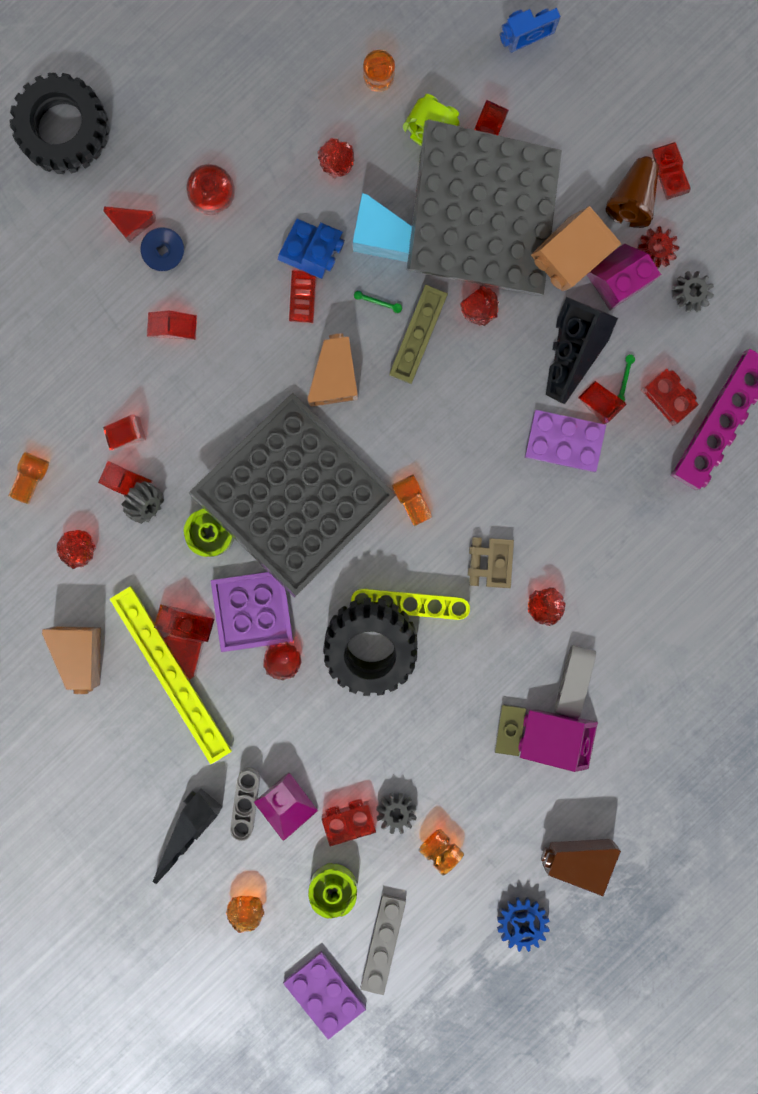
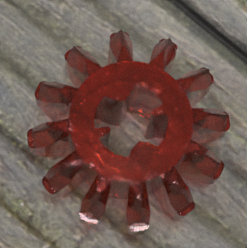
(665, 241)

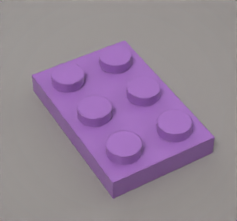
(565, 441)
(324, 995)

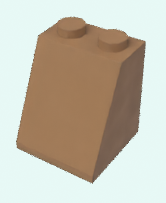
(575, 248)
(334, 373)
(76, 656)

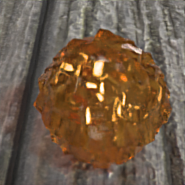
(245, 913)

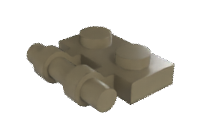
(498, 565)

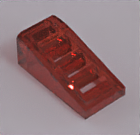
(293, 297)

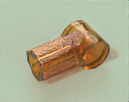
(30, 471)
(410, 496)

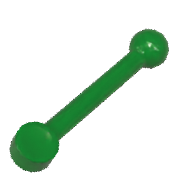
(397, 308)
(630, 359)

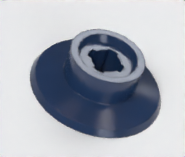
(157, 239)

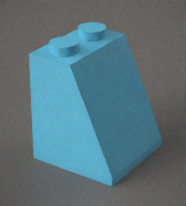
(381, 232)

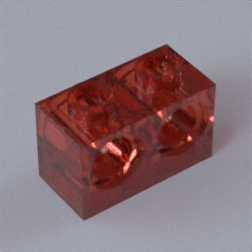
(665, 401)
(351, 828)

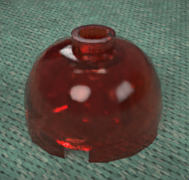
(210, 189)

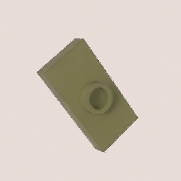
(510, 730)

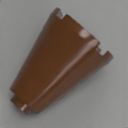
(635, 194)

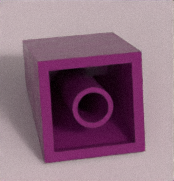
(623, 275)
(558, 740)

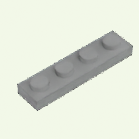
(383, 944)

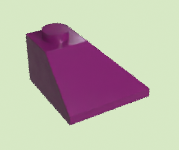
(285, 806)

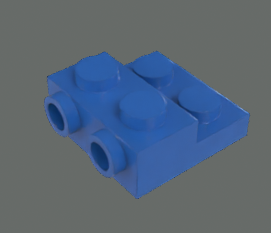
(524, 29)
(311, 247)

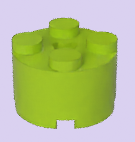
(431, 109)
(196, 537)
(337, 903)

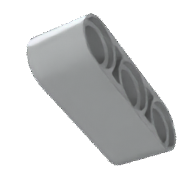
(575, 681)
(242, 815)

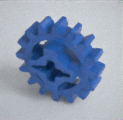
(518, 933)

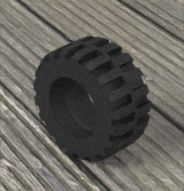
(49, 93)
(364, 675)

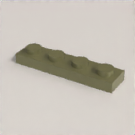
(418, 334)

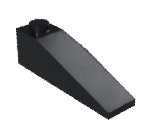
(579, 342)
(193, 821)

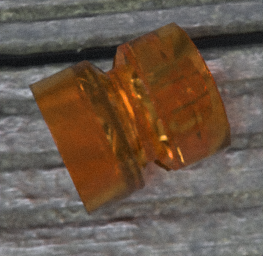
(378, 70)
(441, 852)

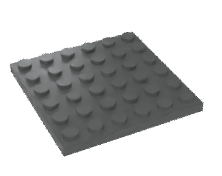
(482, 207)
(292, 494)

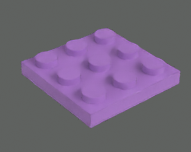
(251, 611)

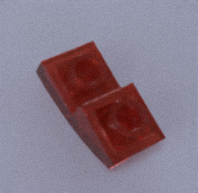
(671, 171)

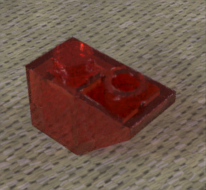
(183, 623)

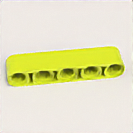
(422, 603)

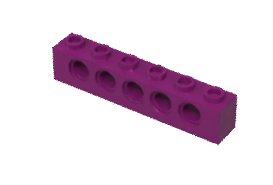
(685, 469)

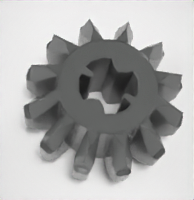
(684, 288)
(142, 502)
(405, 810)

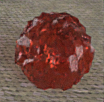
(336, 158)
(480, 306)
(76, 548)
(546, 606)
(281, 661)

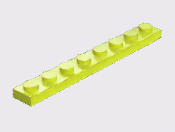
(170, 675)

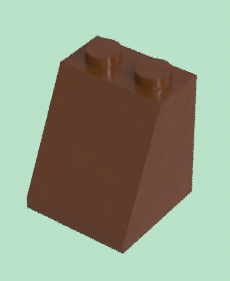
(582, 863)

